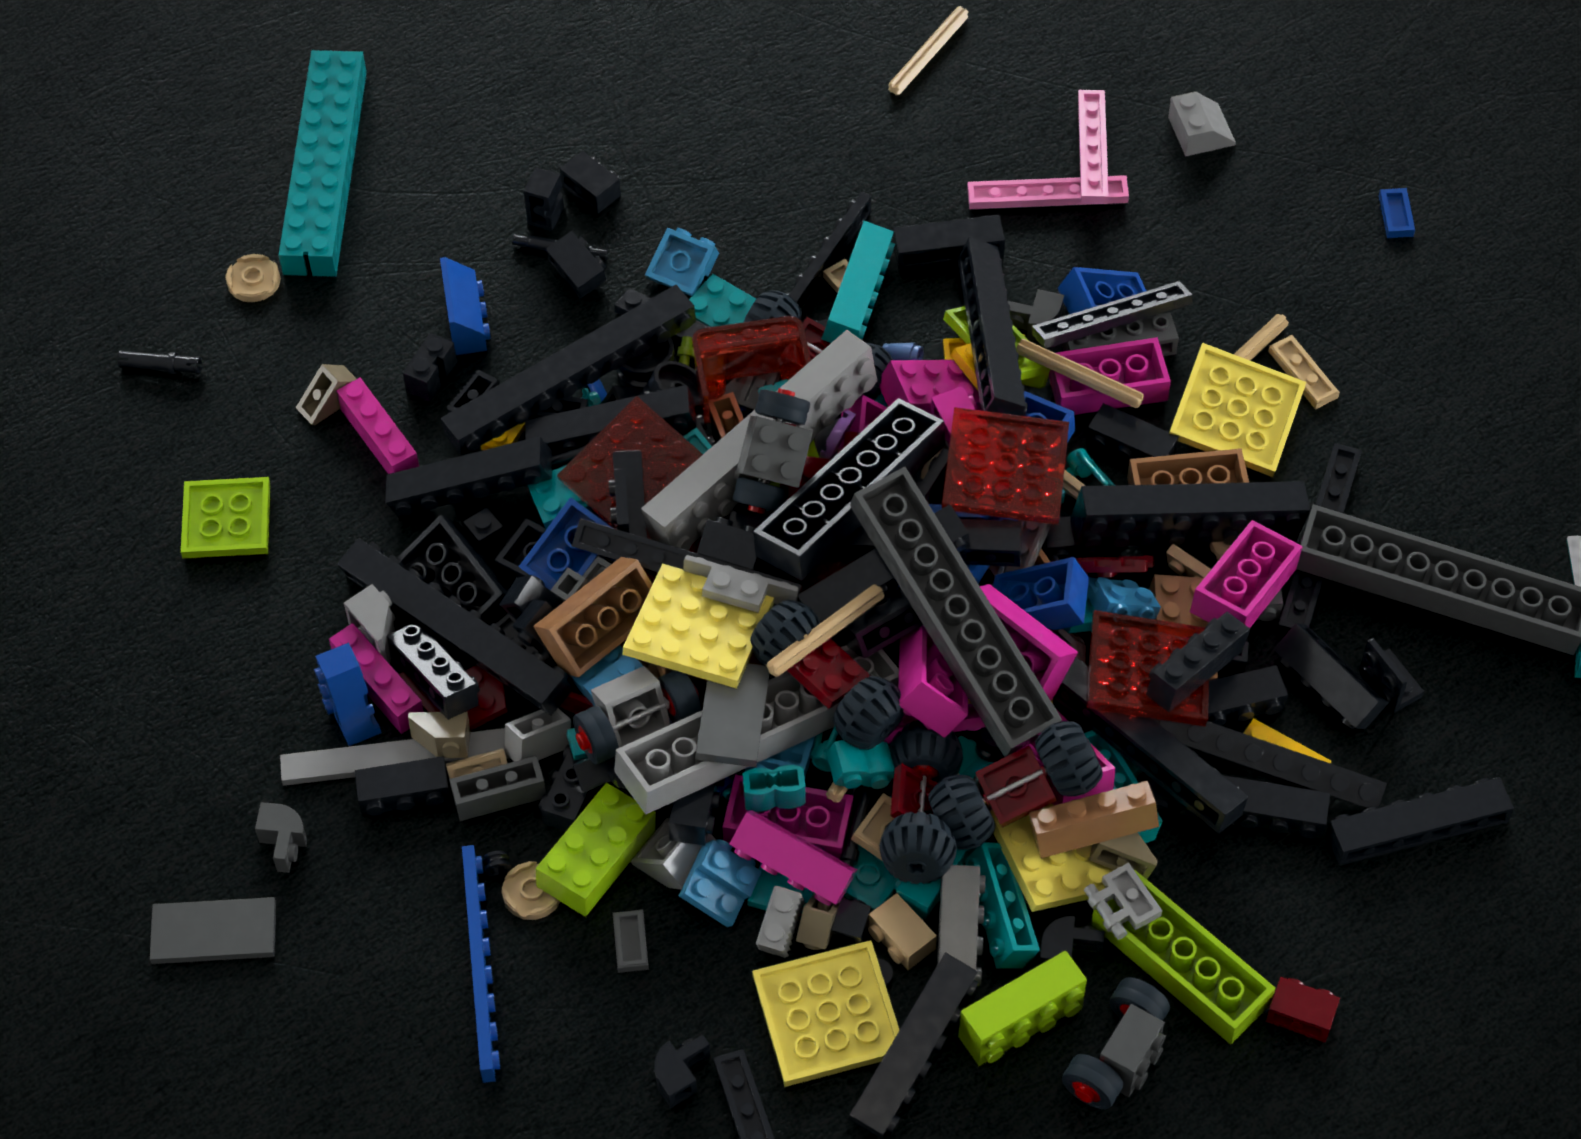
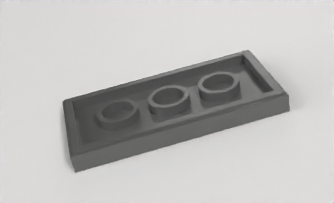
(733, 719)
(213, 930)

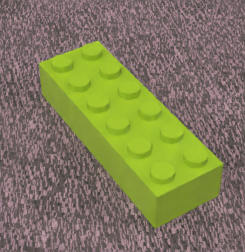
(1194, 967)

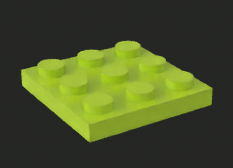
(225, 517)

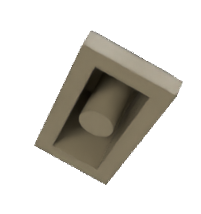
(321, 395)
(440, 735)
(1125, 850)
(816, 924)

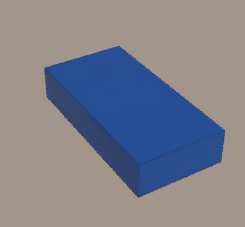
(1396, 213)

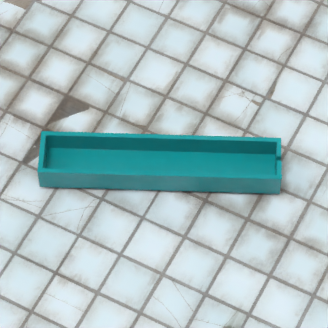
(323, 163)

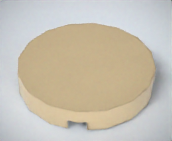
(253, 278)
(523, 896)

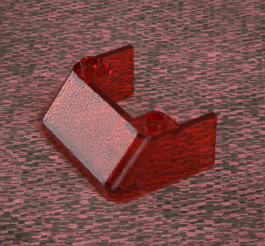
(747, 351)

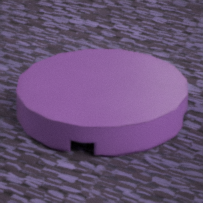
(837, 434)

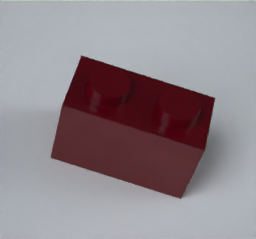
(1303, 1009)

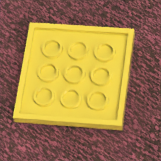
(1237, 407)
(692, 631)
(1050, 879)
(827, 1012)

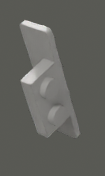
(738, 586)

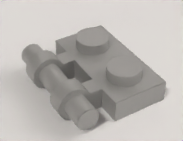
(1131, 897)

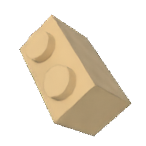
(901, 932)

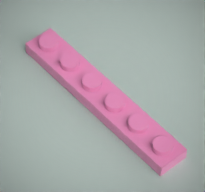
(1093, 147)
(1038, 192)

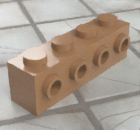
(1094, 819)

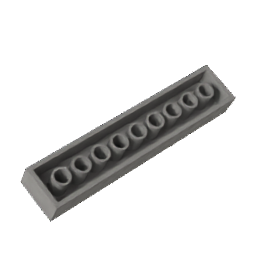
(707, 486)
(664, 763)

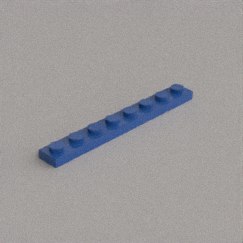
(481, 973)

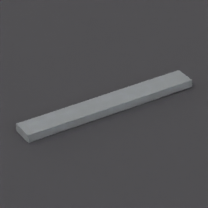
(343, 761)

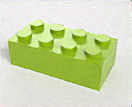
(595, 849)
(1022, 1008)

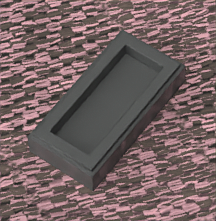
(630, 941)

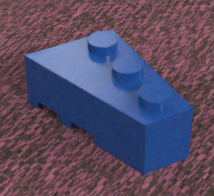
(346, 694)

